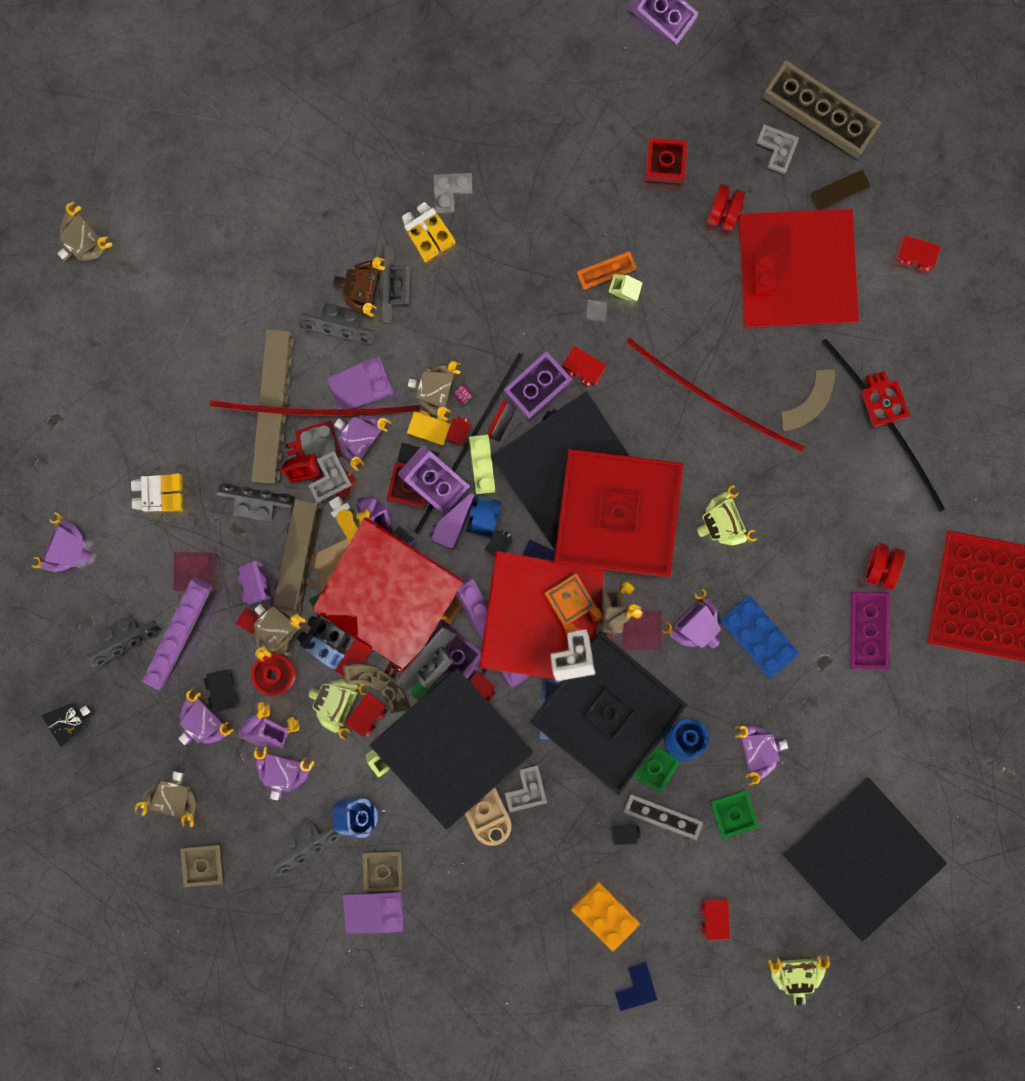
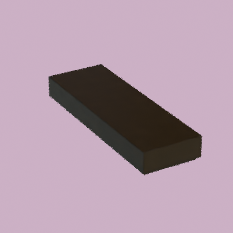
(840, 190)

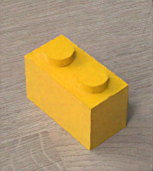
(428, 428)

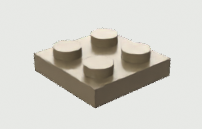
(201, 865)
(382, 871)

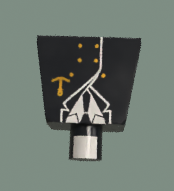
(67, 722)

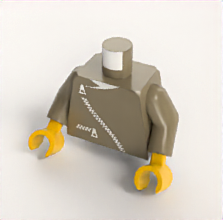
(79, 237)
(435, 388)
(615, 609)
(274, 628)
(170, 799)

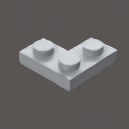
(781, 143)
(446, 186)
(334, 480)
(532, 791)

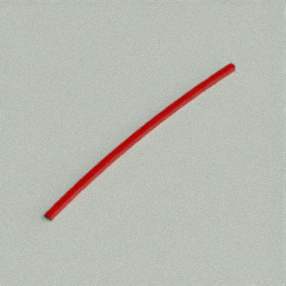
(712, 400)
(317, 412)

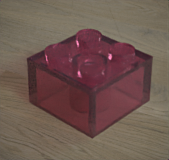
(191, 565)
(642, 632)

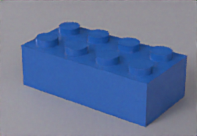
(759, 636)

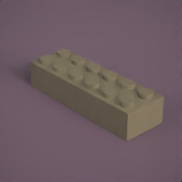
(821, 109)

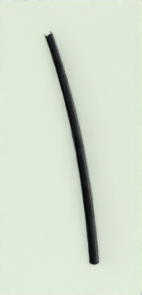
(891, 426)
(475, 432)

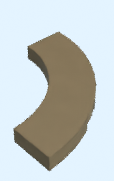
(813, 404)
(379, 680)

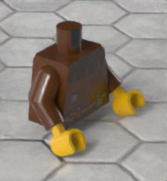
(360, 285)

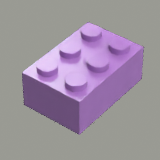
(537, 385)

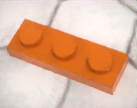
(605, 270)

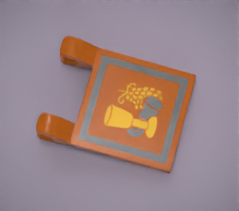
(571, 601)

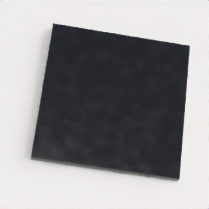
(538, 458)
(609, 717)
(451, 748)
(865, 859)

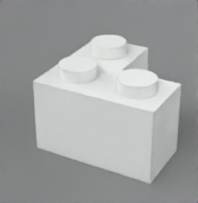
(577, 661)

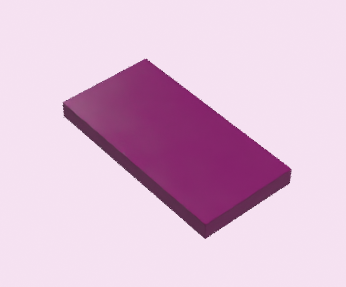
(869, 630)

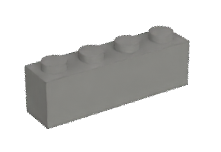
(663, 816)

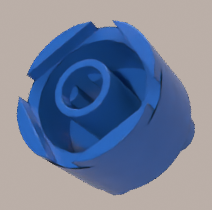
(483, 516)
(681, 748)
(354, 817)

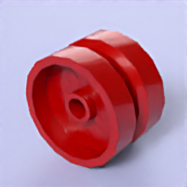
(725, 207)
(885, 566)
(262, 677)

